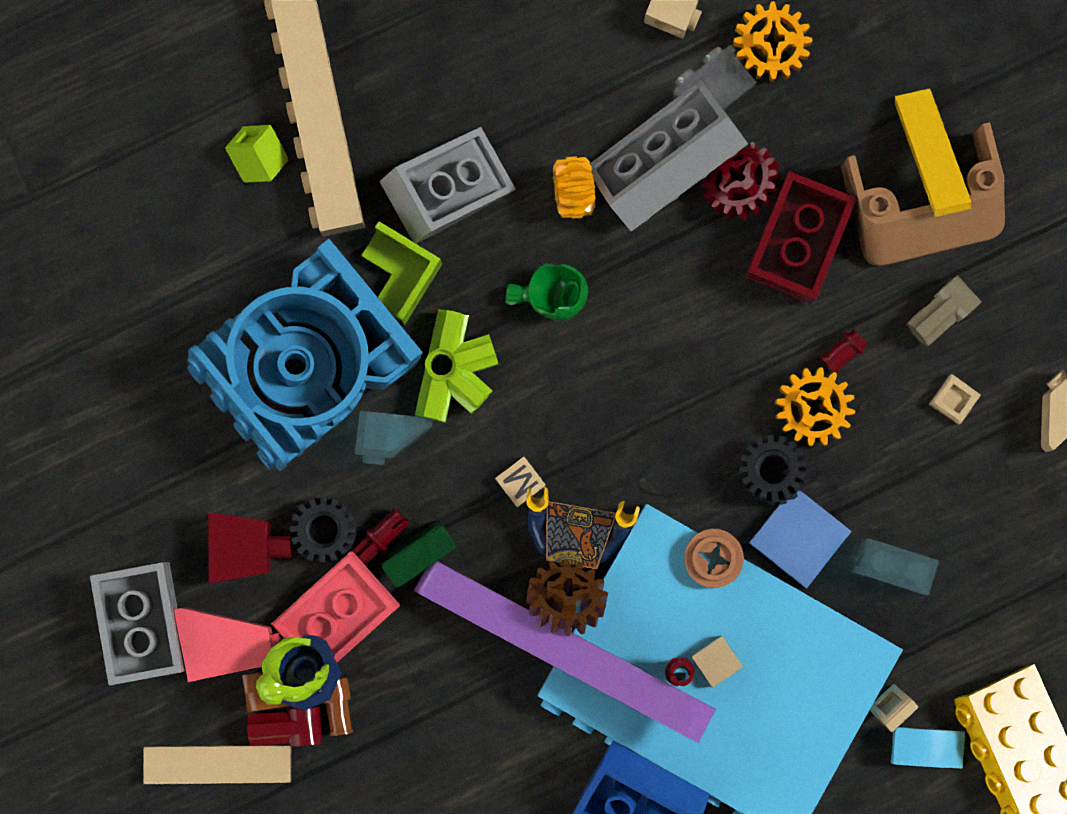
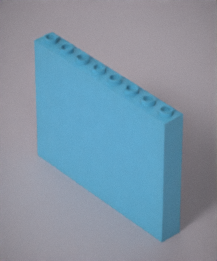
(776, 719)

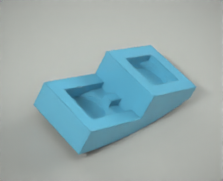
(928, 747)

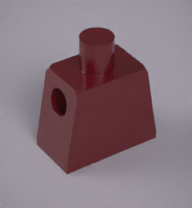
(242, 547)

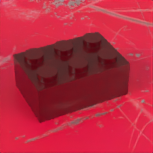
(800, 237)

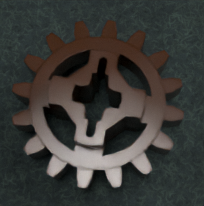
(566, 597)

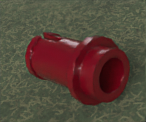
(844, 351)

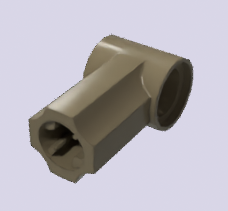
(950, 306)

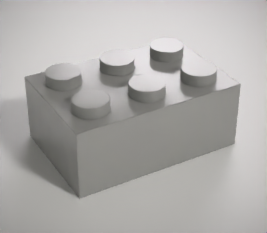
(138, 623)

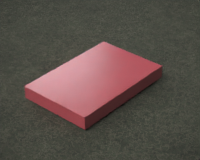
(339, 607)

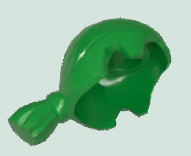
(553, 292)

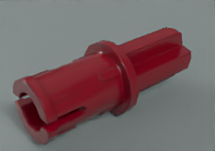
(380, 536)

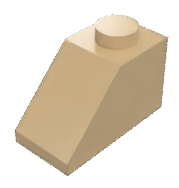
(1054, 413)

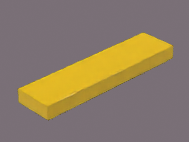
(932, 153)

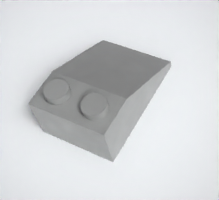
(446, 185)

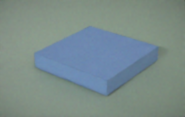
(800, 538)

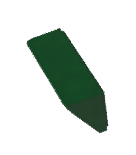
(417, 554)

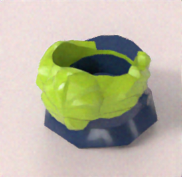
(298, 673)

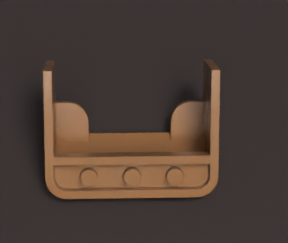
(901, 236)

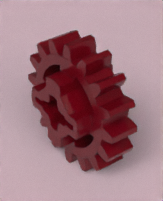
(731, 195)

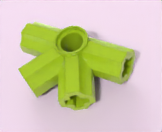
(460, 381)

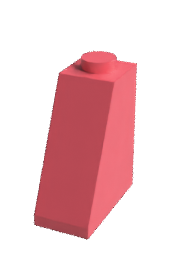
(221, 644)

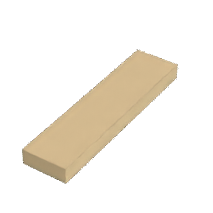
(217, 764)

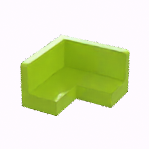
(409, 266)

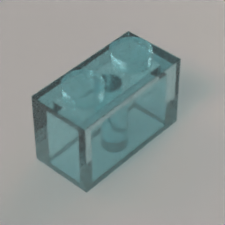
(895, 566)

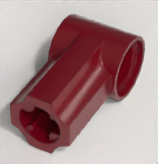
(286, 727)

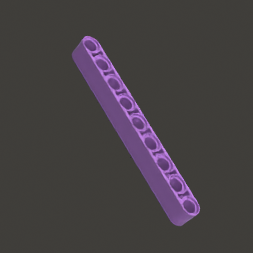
(568, 653)

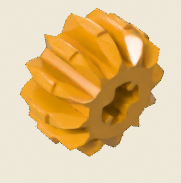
(574, 187)

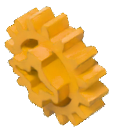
(787, 41)
(823, 393)

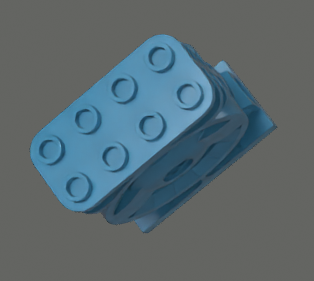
(224, 357)

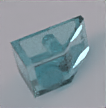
(387, 435)

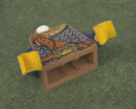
(576, 531)

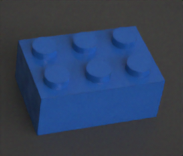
(637, 786)

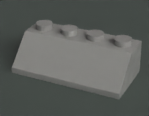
(666, 155)

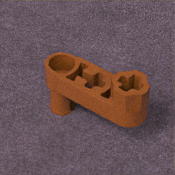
(336, 707)

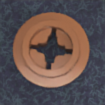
(729, 550)

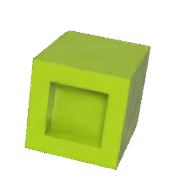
(257, 153)

